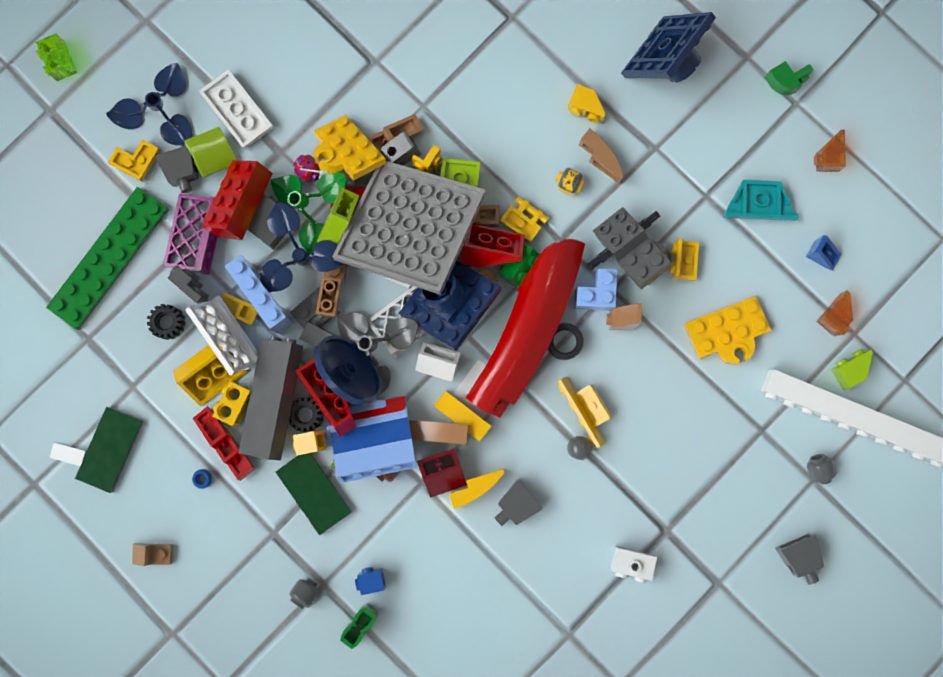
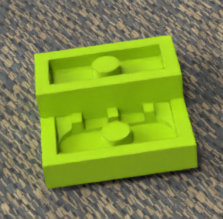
(210, 151)

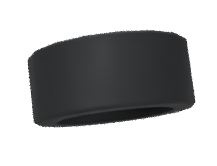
(579, 342)

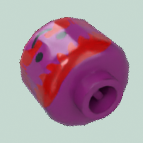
(306, 162)

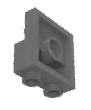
(188, 283)

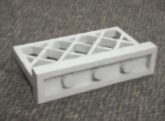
(386, 310)
(227, 327)

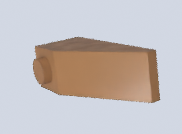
(625, 317)

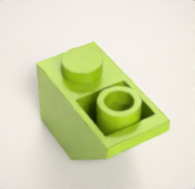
(853, 370)

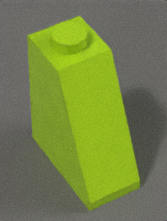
(338, 216)

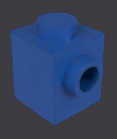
(370, 581)

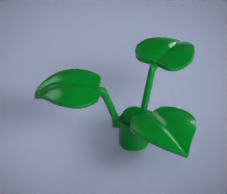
(288, 191)

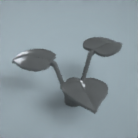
(400, 331)

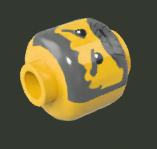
(570, 181)

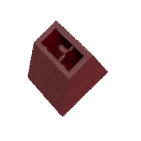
(442, 472)

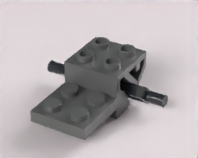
(631, 247)

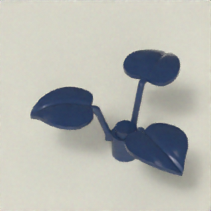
(169, 81)
(279, 277)

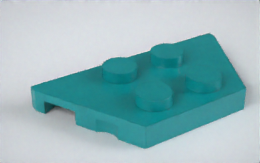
(761, 201)

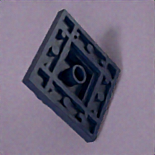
(670, 48)
(455, 311)

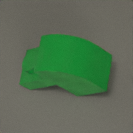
(785, 81)

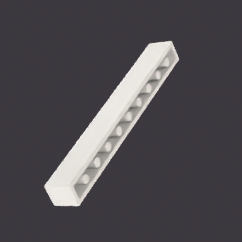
(854, 416)

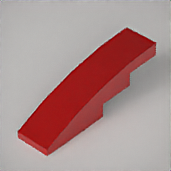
(223, 443)

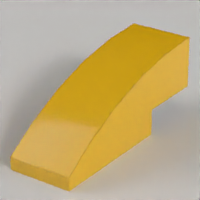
(462, 415)
(476, 487)

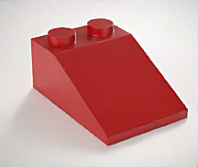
(491, 246)

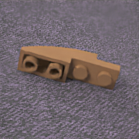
(331, 291)

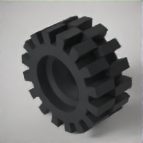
(158, 313)
(316, 418)

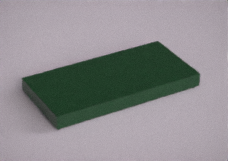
(109, 450)
(313, 492)

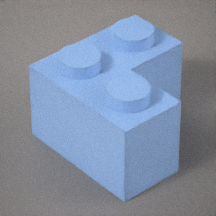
(602, 295)

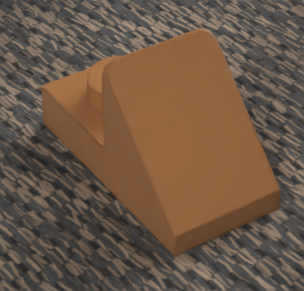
(152, 554)

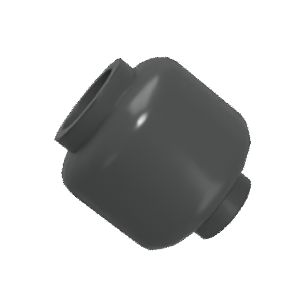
(821, 469)
(304, 593)

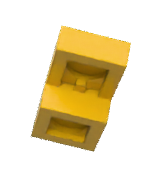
(240, 309)

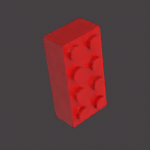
(237, 199)

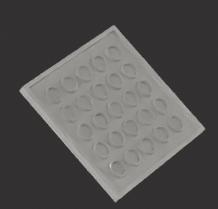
(410, 226)

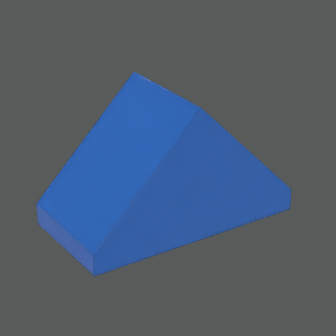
(824, 252)

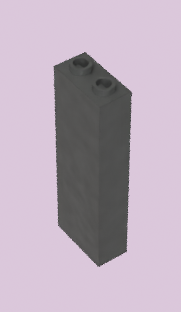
(271, 398)

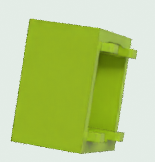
(461, 171)

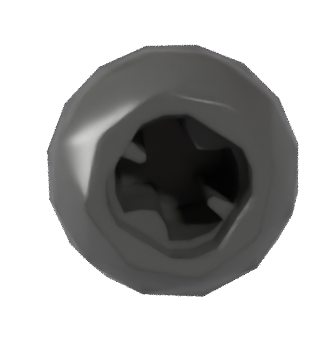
(579, 448)

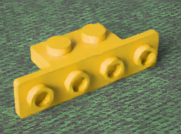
(588, 408)

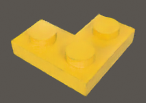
(136, 164)

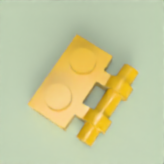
(519, 223)

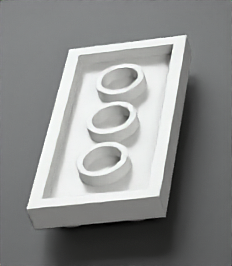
(236, 109)

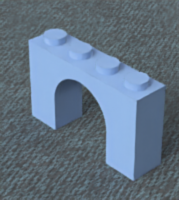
(249, 281)

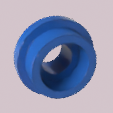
(196, 478)

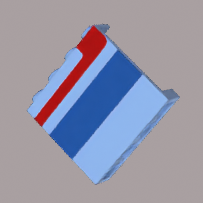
(378, 442)

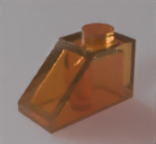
(832, 155)
(838, 315)

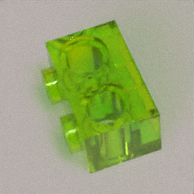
(57, 56)

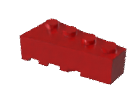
(331, 405)

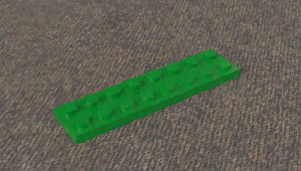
(107, 258)

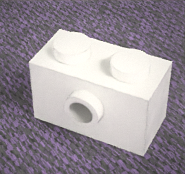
(437, 361)
(634, 564)

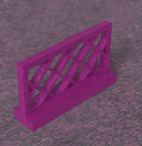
(207, 243)

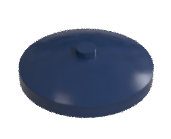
(347, 370)

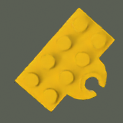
(346, 149)
(728, 330)

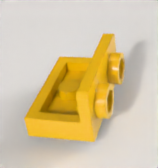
(431, 162)
(684, 260)

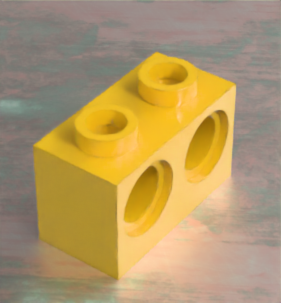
(238, 406)

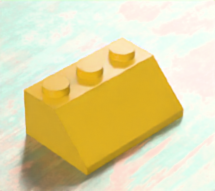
(204, 375)

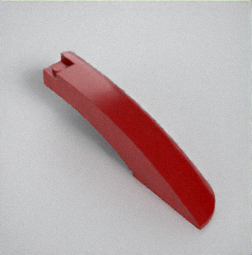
(529, 328)

